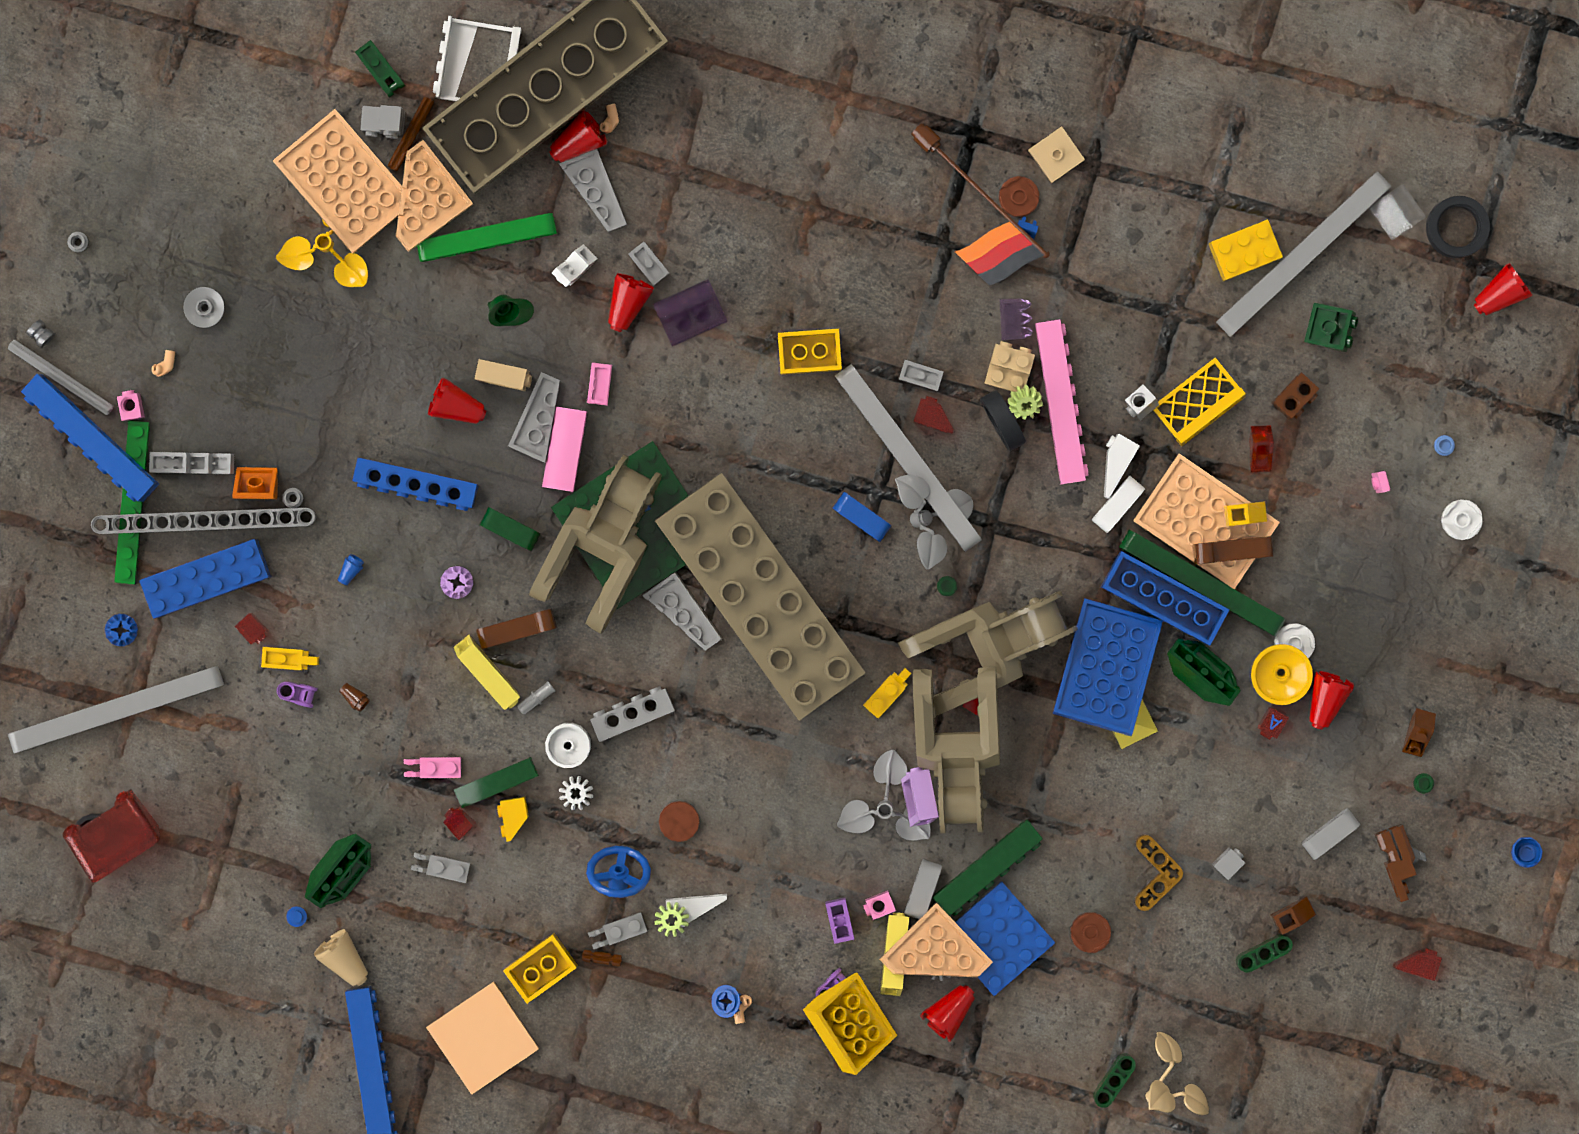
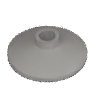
(193, 307)

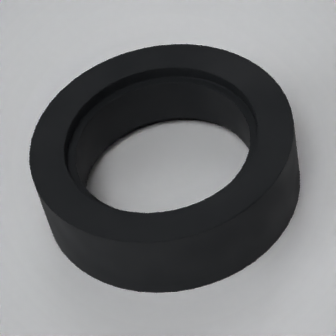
(1475, 209)
(1003, 420)

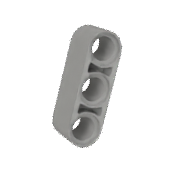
(1330, 833)
(923, 889)

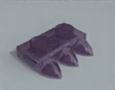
(1012, 319)

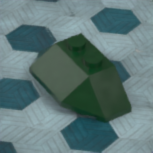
(1203, 672)
(339, 871)

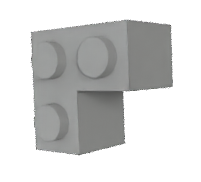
(383, 120)

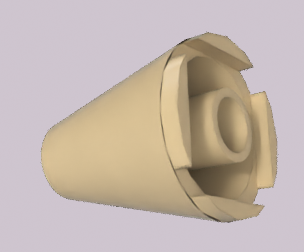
(342, 958)

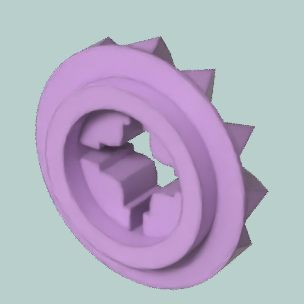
(465, 578)

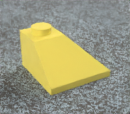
(1143, 727)

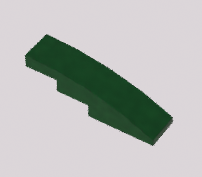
(496, 782)

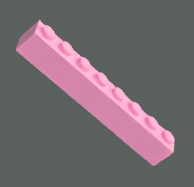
(1060, 401)

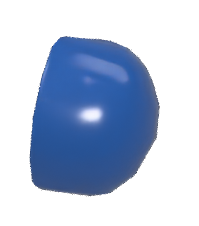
(1526, 852)

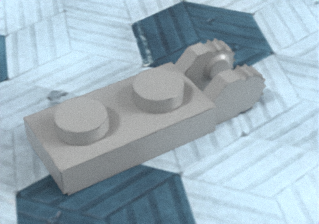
(443, 867)
(620, 930)

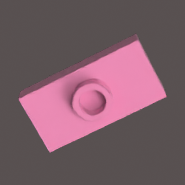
(599, 384)
(1380, 482)

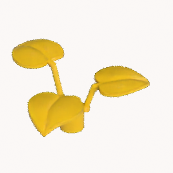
(297, 256)

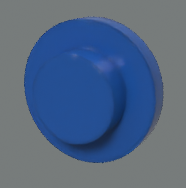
(296, 916)

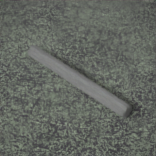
(60, 377)

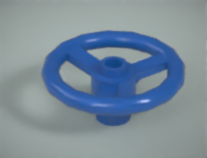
(618, 874)

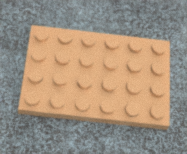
(342, 180)
(1190, 510)

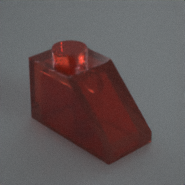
(932, 415)
(1261, 448)
(458, 822)
(1420, 963)

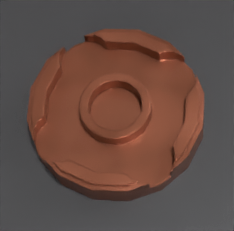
(1018, 196)
(679, 821)
(1090, 932)

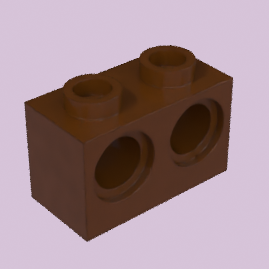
(1292, 392)

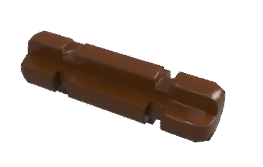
(601, 958)

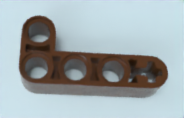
(1232, 550)
(516, 628)

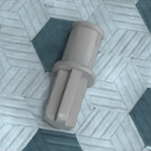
(536, 698)

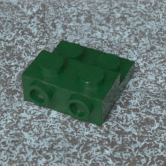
(1331, 327)

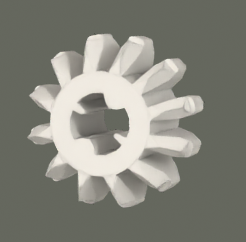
(568, 793)

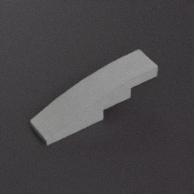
(191, 463)

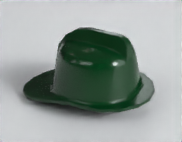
(509, 311)

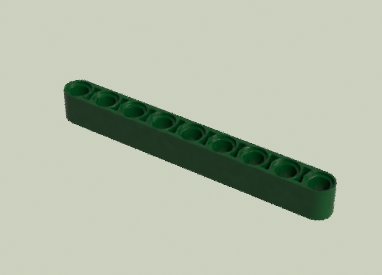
(1202, 583)

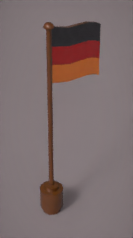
(999, 250)

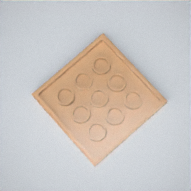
(482, 1037)

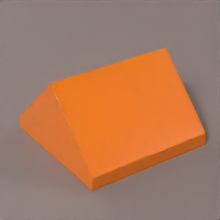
(255, 483)

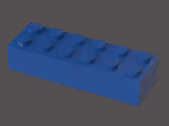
(205, 578)
(1165, 598)

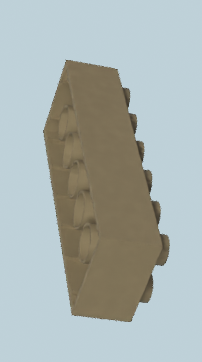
(544, 88)
(760, 596)

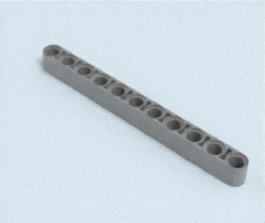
(1303, 254)
(907, 456)
(193, 517)
(115, 709)

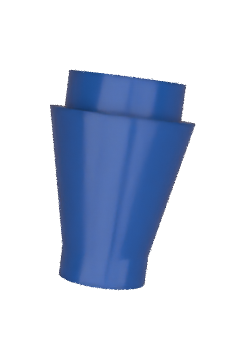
(351, 567)

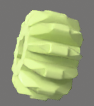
(1025, 402)
(678, 922)

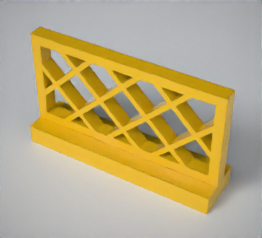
(1211, 414)

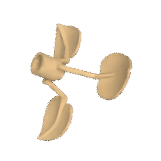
(1159, 1094)

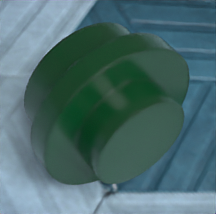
(947, 586)
(1423, 783)

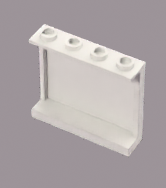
(456, 50)

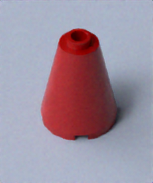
(578, 138)
(1502, 291)
(627, 300)
(455, 404)
(1328, 698)
(949, 1012)

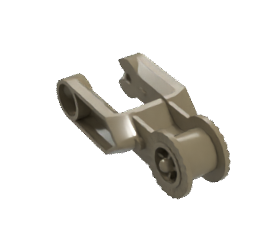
(606, 533)
(997, 641)
(961, 756)

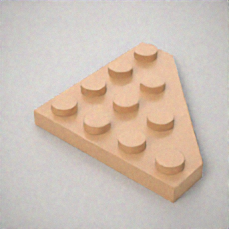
(427, 197)
(936, 948)

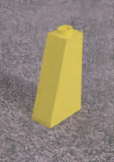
(486, 672)
(896, 927)

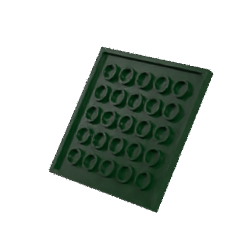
(660, 555)

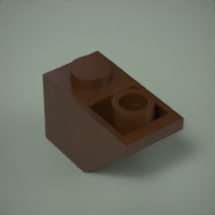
(1419, 732)
(1293, 915)

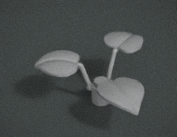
(912, 493)
(856, 813)

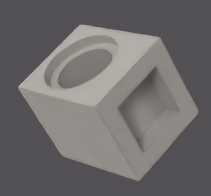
(1141, 394)
(1229, 862)

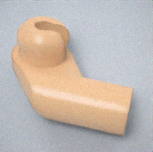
(612, 119)
(166, 365)
(746, 1002)

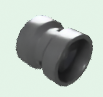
(40, 333)

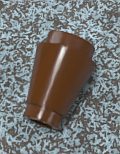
(355, 697)

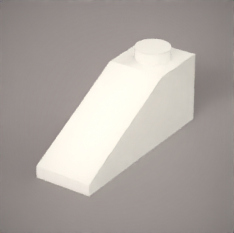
(1117, 460)
(695, 905)

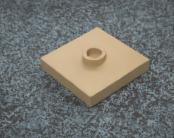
(1056, 154)

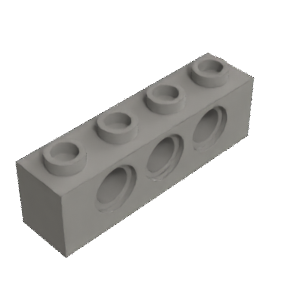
(605, 731)

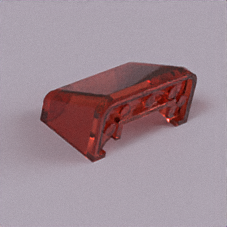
(113, 837)

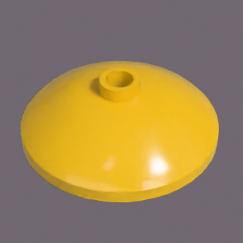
(1281, 688)

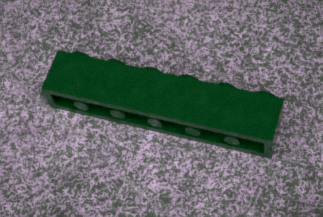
(987, 867)

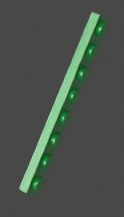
(129, 542)

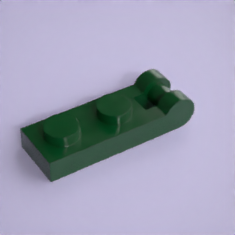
(379, 68)

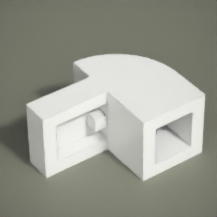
(574, 266)

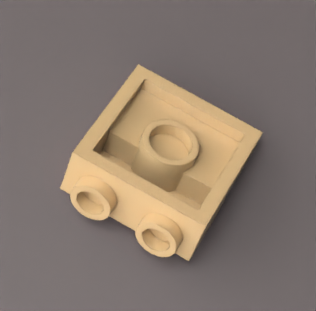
(1009, 367)

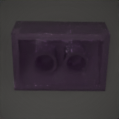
(690, 312)

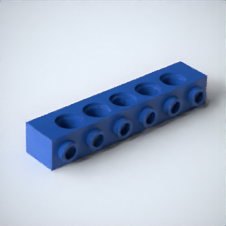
(366, 467)

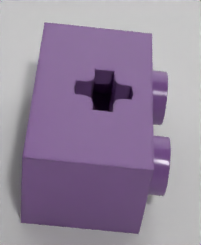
(839, 920)

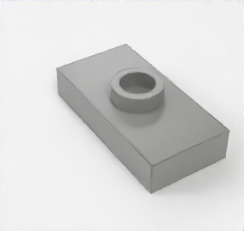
(648, 263)
(921, 375)

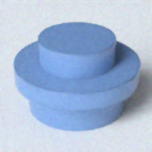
(1444, 445)

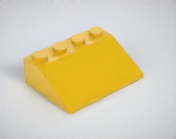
(850, 1023)

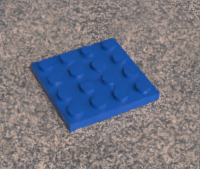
(1005, 935)

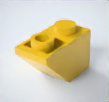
(1245, 513)
(514, 815)

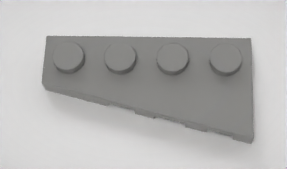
(594, 185)
(536, 422)
(681, 607)

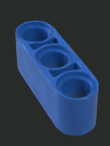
(861, 517)

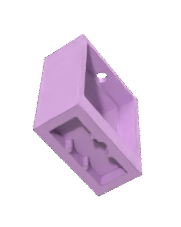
(919, 797)

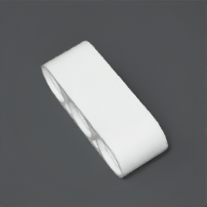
(1118, 504)

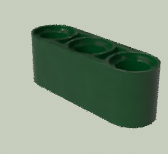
(510, 529)
(1274, 953)
(1113, 1090)

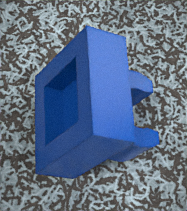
(1030, 229)

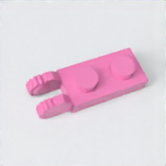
(435, 767)

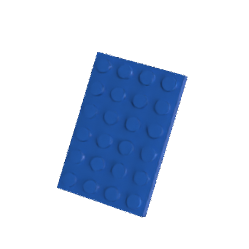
(1107, 667)

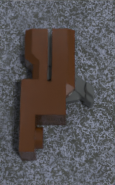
(1401, 858)

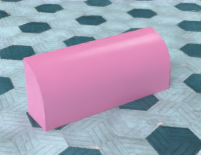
(564, 449)

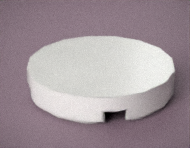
(1462, 519)
(1296, 636)

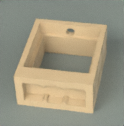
(503, 375)

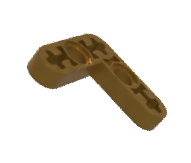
(1163, 876)

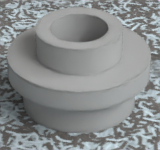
(71, 242)
(286, 498)

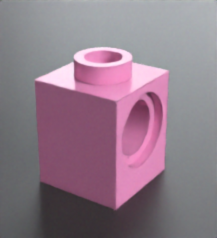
(137, 412)
(886, 899)

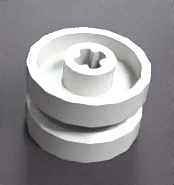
(568, 733)

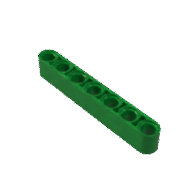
(487, 237)

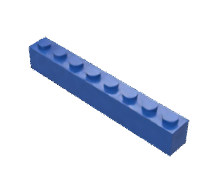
(90, 438)
(370, 1060)

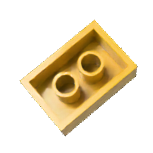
(1245, 250)
(809, 351)
(540, 968)

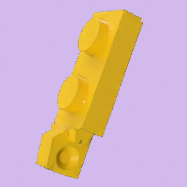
(287, 658)
(887, 693)

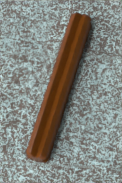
(410, 133)

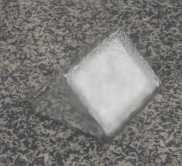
(1397, 211)

